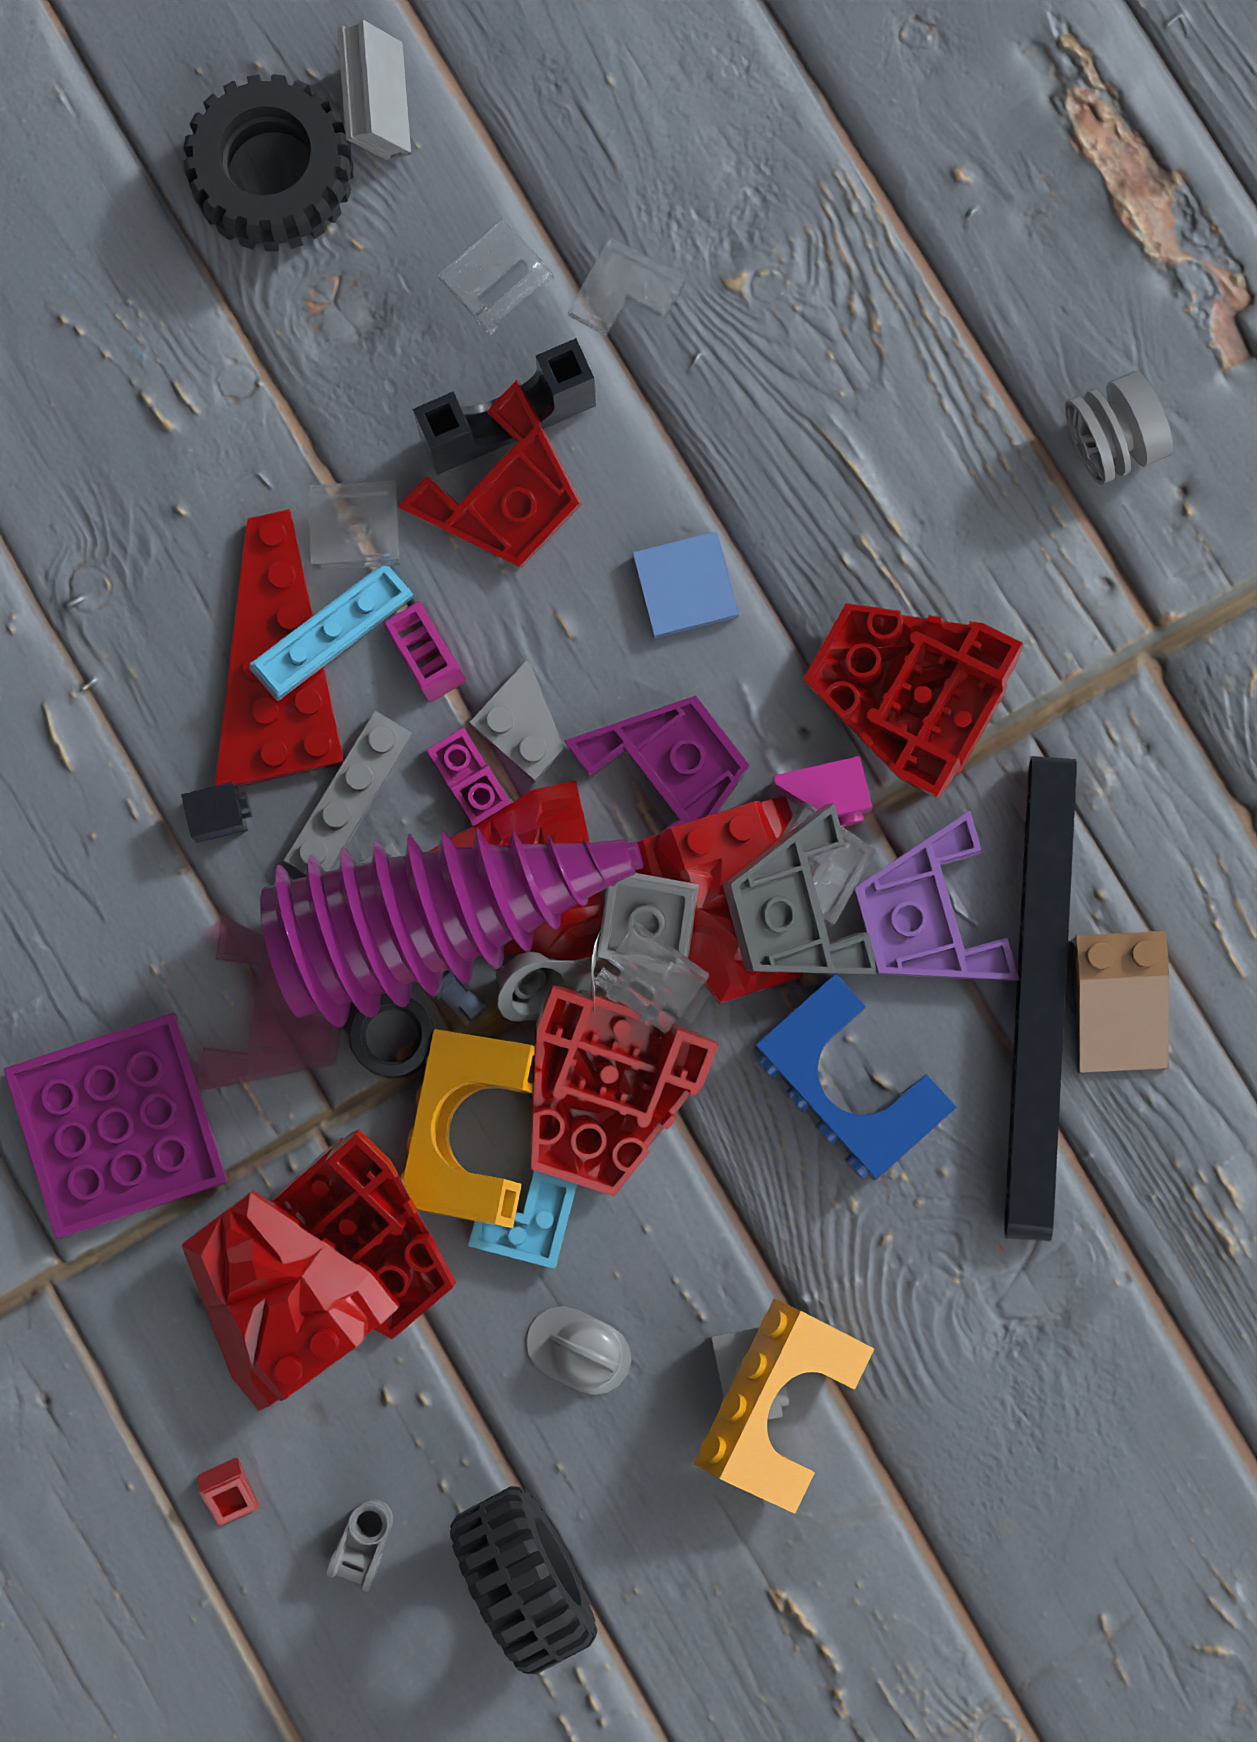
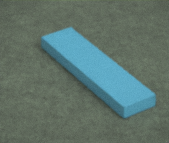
(331, 631)

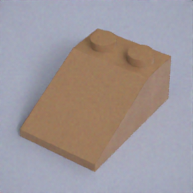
(1121, 1001)

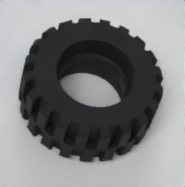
(257, 110)
(523, 1580)

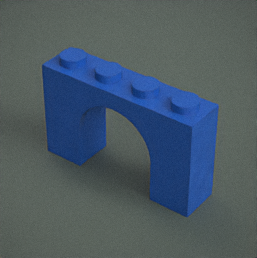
(794, 1055)

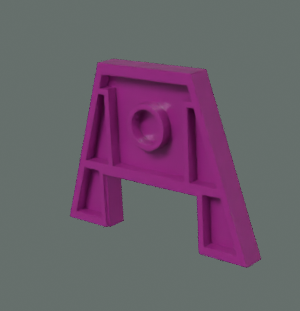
(677, 751)

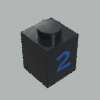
(216, 811)

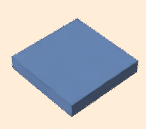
(685, 584)

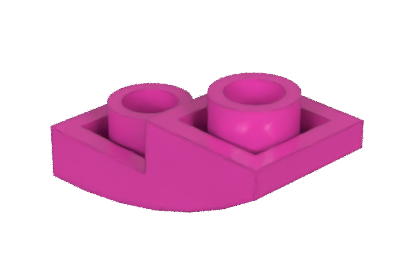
(468, 776)

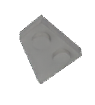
(521, 724)

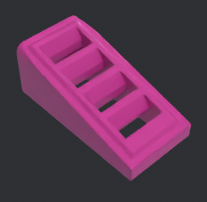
(436, 676)

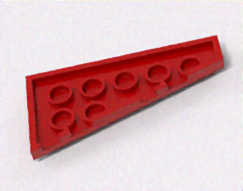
(259, 734)

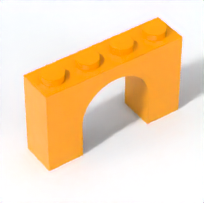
(455, 1070)
(738, 1439)

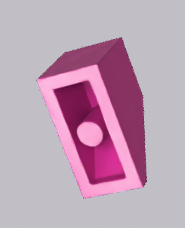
(833, 782)

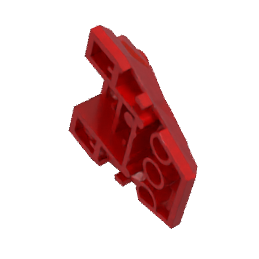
(914, 687)
(535, 816)
(708, 855)
(606, 1087)
(365, 1210)
(280, 1298)

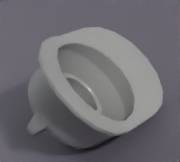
(527, 981)
(578, 1350)

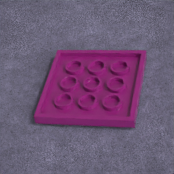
(116, 1125)

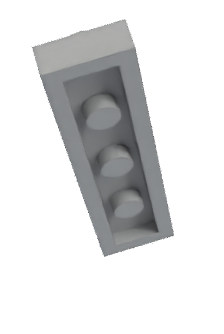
(350, 793)

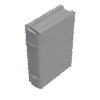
(374, 90)

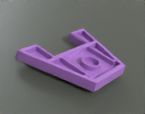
(913, 919)

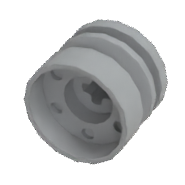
(1119, 427)

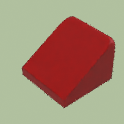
(227, 1492)

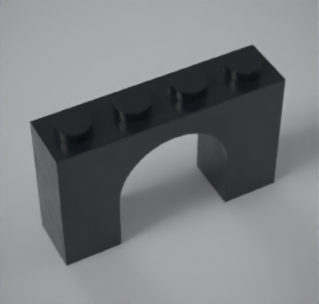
(460, 434)

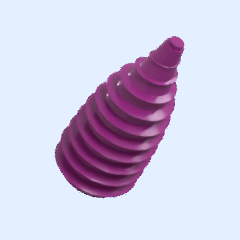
(417, 914)

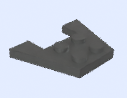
(780, 912)

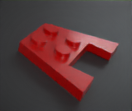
(517, 501)

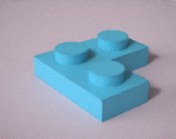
(536, 1232)

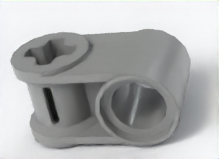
(358, 1551)

